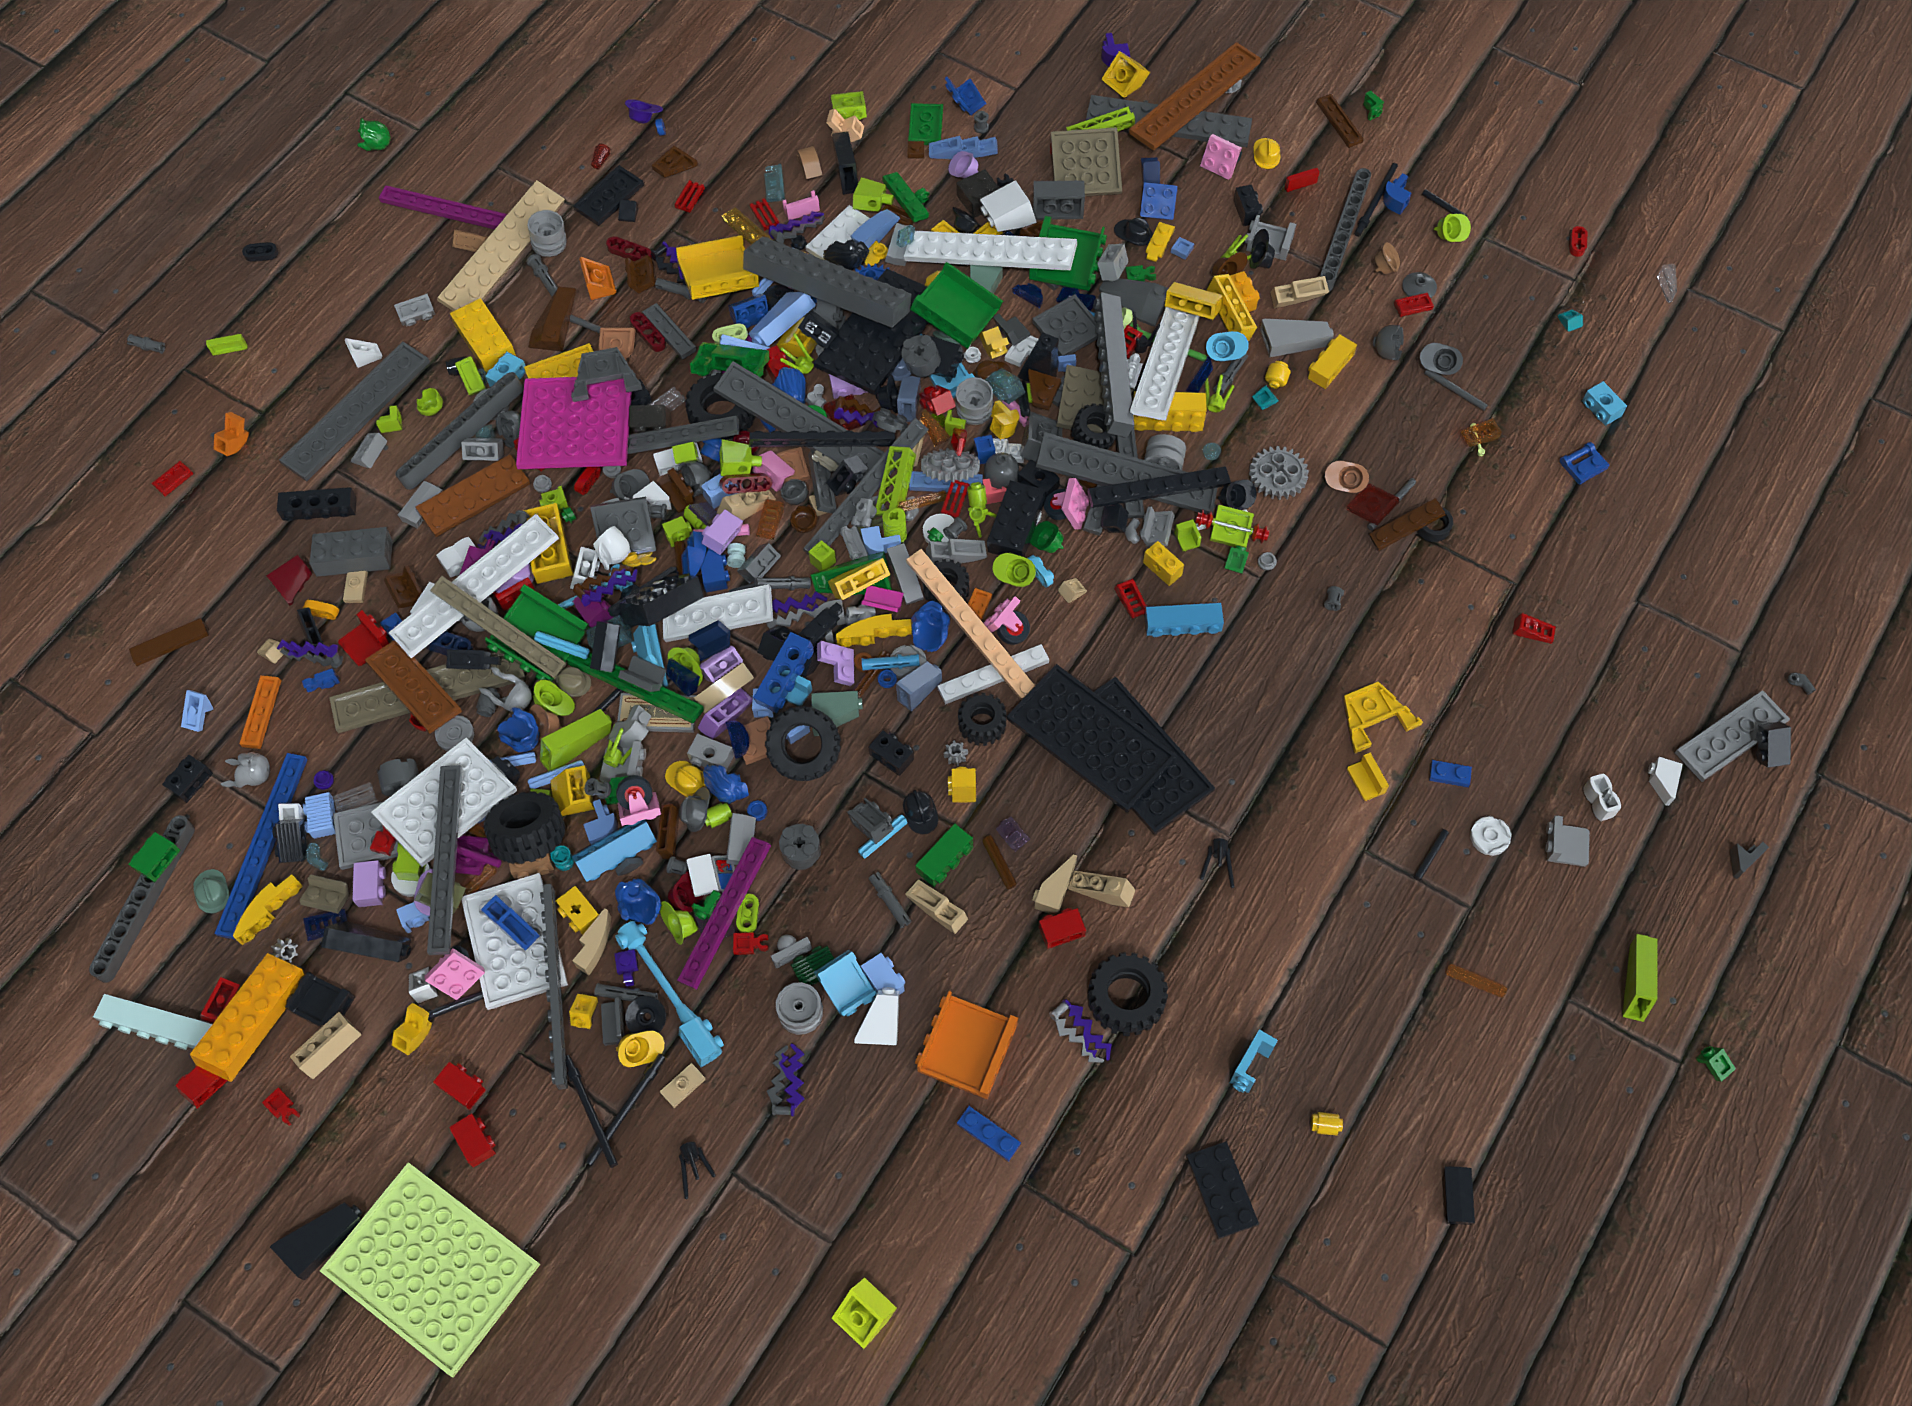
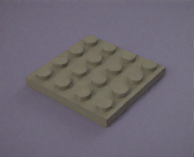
(1088, 157)
(1079, 389)

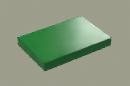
(925, 122)

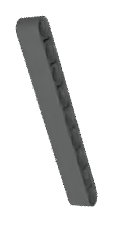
(1345, 226)
(462, 427)
(141, 907)

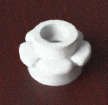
(972, 351)

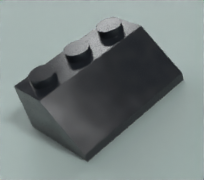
(772, 643)

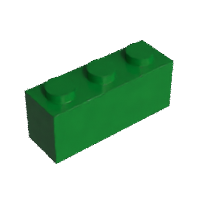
(944, 855)

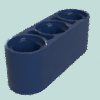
(456, 643)

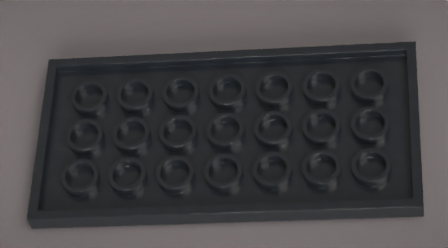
(869, 350)
(1091, 737)
(1180, 784)

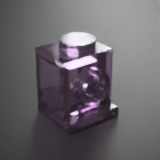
(1012, 833)

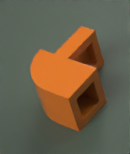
(232, 437)

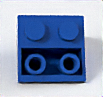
(749, 310)

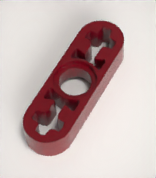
(625, 244)
(646, 324)
(738, 479)

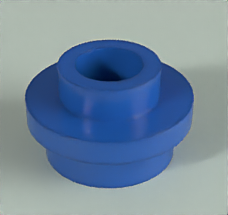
(887, 674)

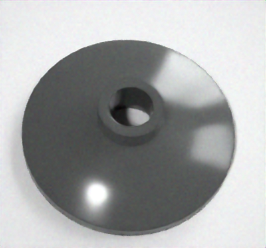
(1419, 283)

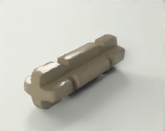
(824, 461)

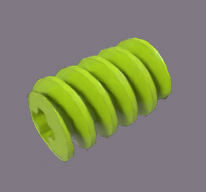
(895, 523)

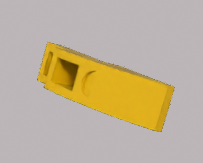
(866, 630)
(258, 913)

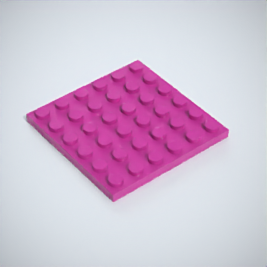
(572, 433)

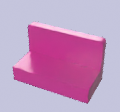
(883, 598)

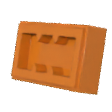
(979, 602)

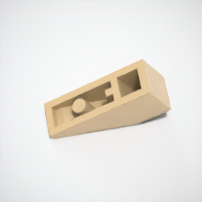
(1054, 888)

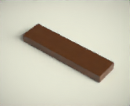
(1339, 120)
(168, 642)

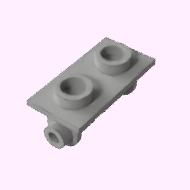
(853, 542)

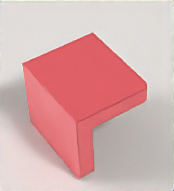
(993, 494)

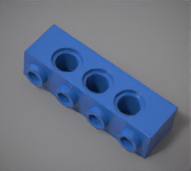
(793, 645)

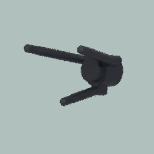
(1143, 342)
(1219, 850)
(690, 1155)

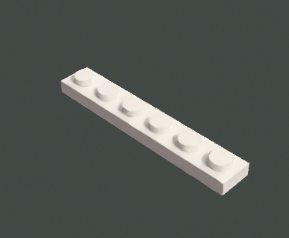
(988, 676)

